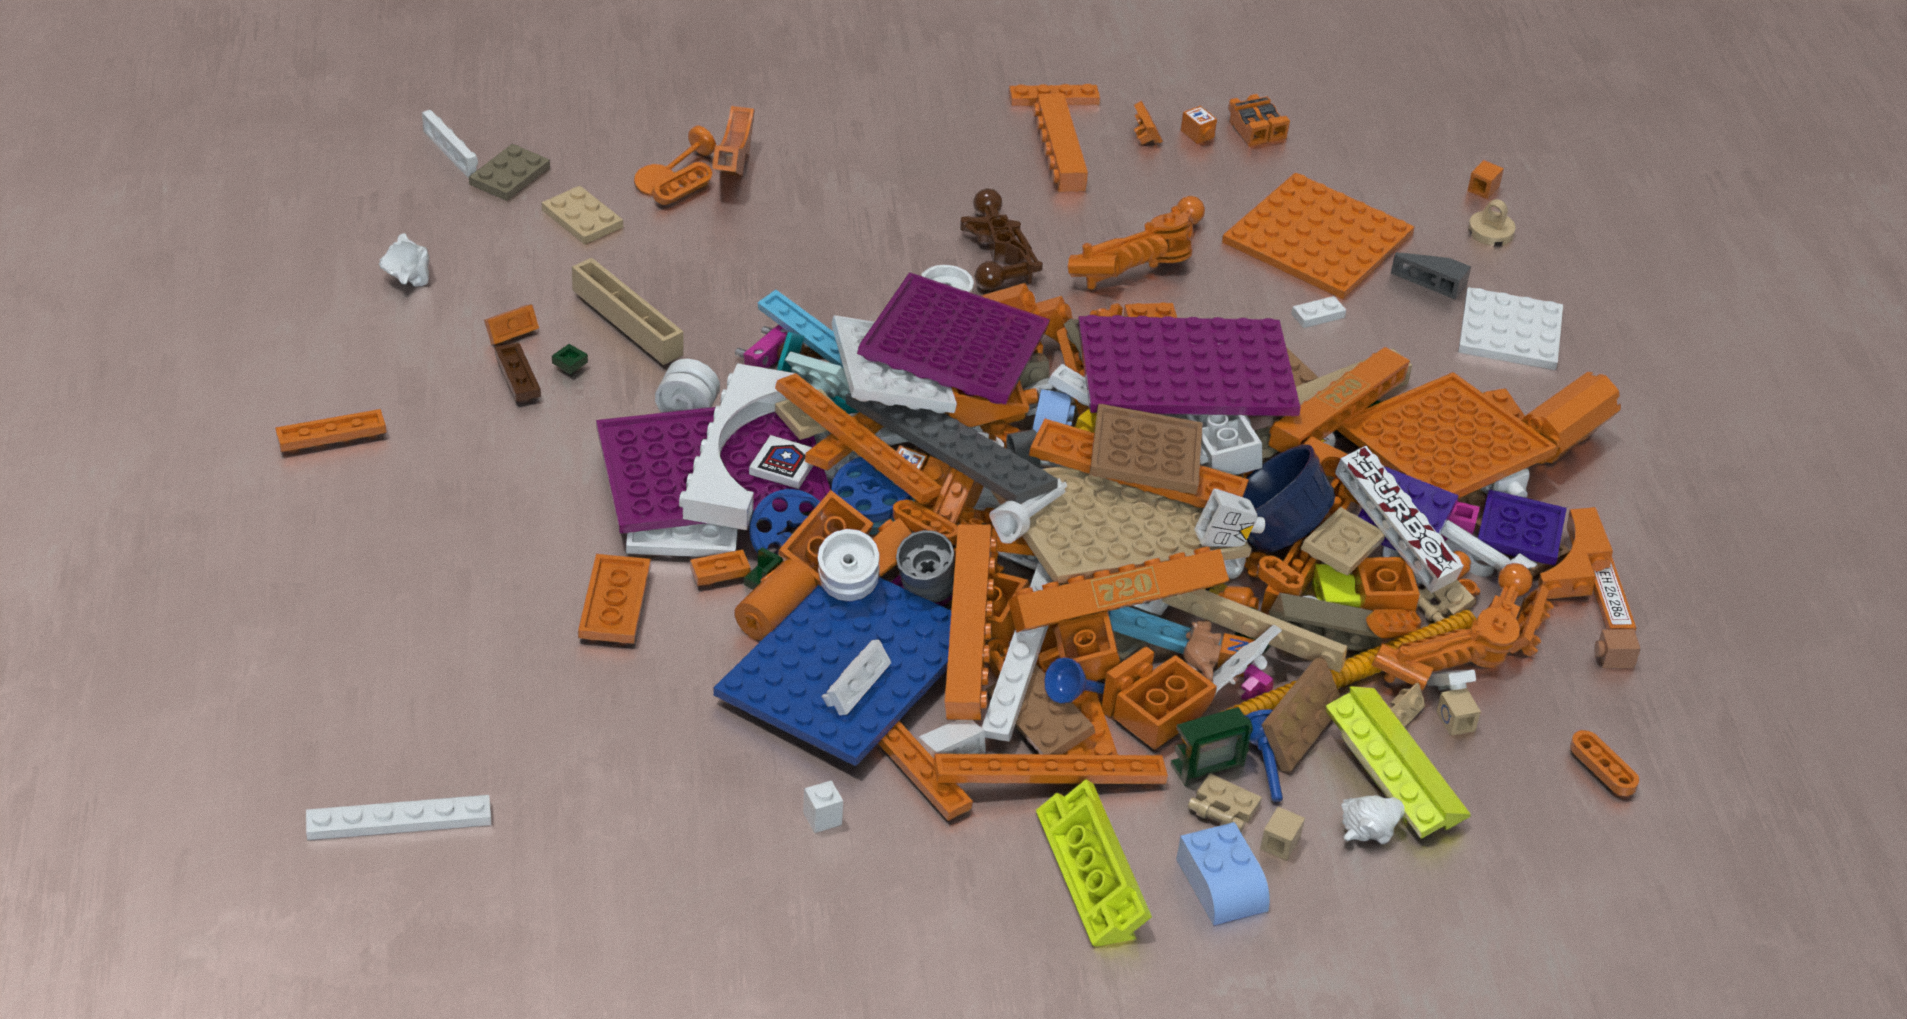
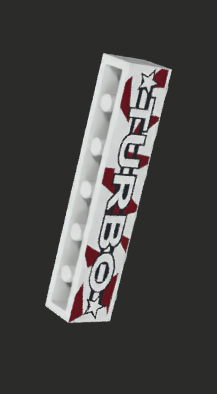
(1399, 519)

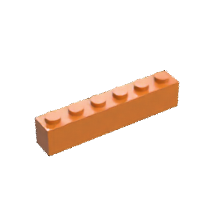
(1060, 142)

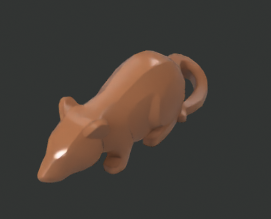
(1202, 648)

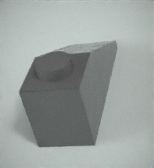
(1432, 272)

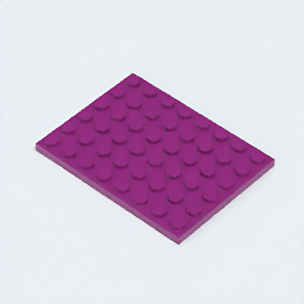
(954, 338)
(1188, 365)
(654, 453)

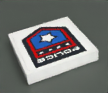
(781, 462)

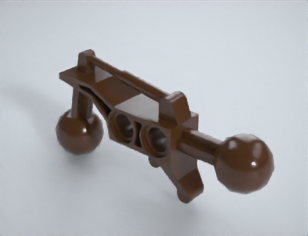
(1004, 247)

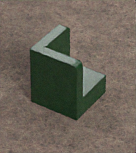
(766, 563)

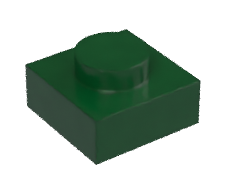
(569, 358)

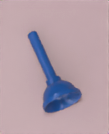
(1067, 681)
(1260, 739)

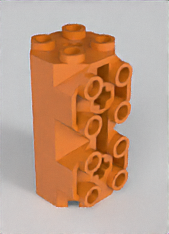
(1575, 412)

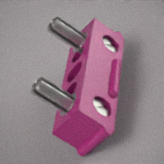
(764, 352)

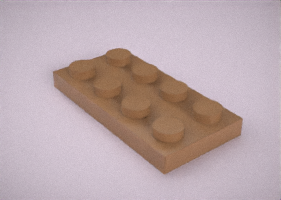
(1301, 715)
(1048, 724)

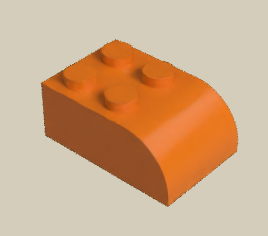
(828, 517)
(1162, 700)

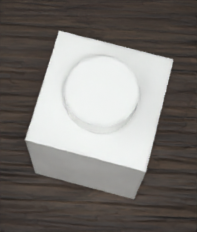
(823, 806)

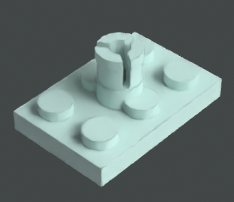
(820, 374)

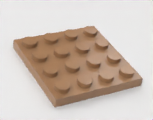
(1146, 449)

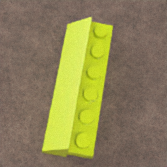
(1396, 761)
(1094, 865)

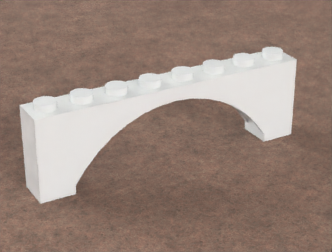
(711, 491)

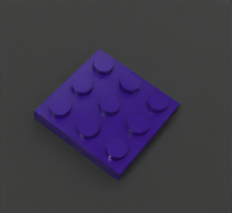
(1430, 500)
(1522, 526)

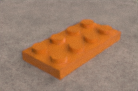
(614, 598)

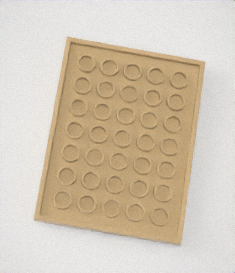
(1110, 526)

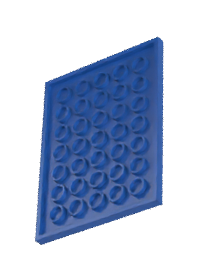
(814, 645)

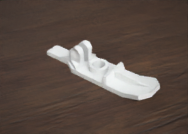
(1247, 654)

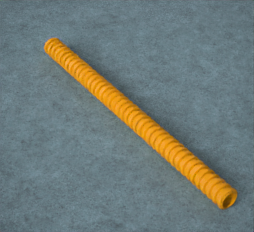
(1360, 665)

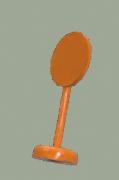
(700, 141)

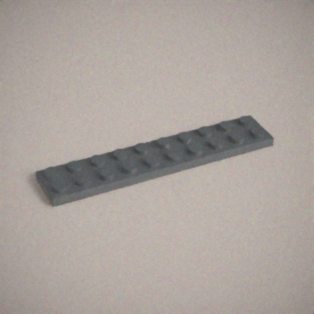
(962, 449)

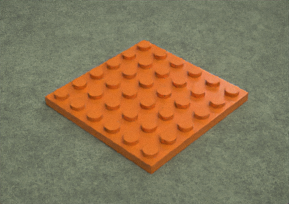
(1318, 235)
(1448, 436)

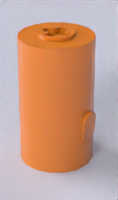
(774, 598)

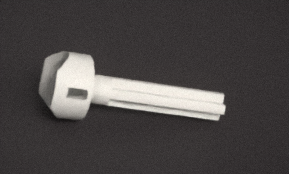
(1012, 519)
(1481, 549)

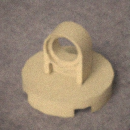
(1492, 226)

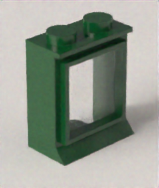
(1212, 744)

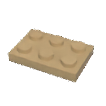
(582, 214)
(1343, 541)

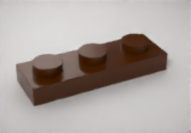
(517, 372)

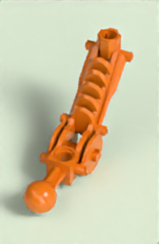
(1164, 241)
(1483, 644)

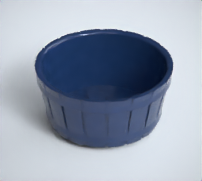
(1290, 496)

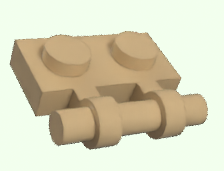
(1451, 598)
(1224, 802)

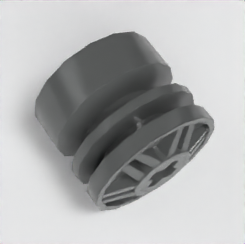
(927, 565)

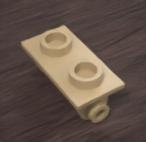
(1408, 704)

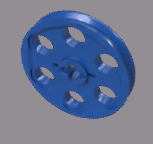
(861, 488)
(779, 520)

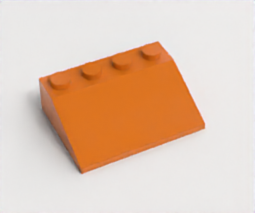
(978, 410)

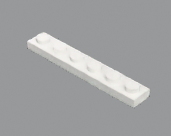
(398, 817)

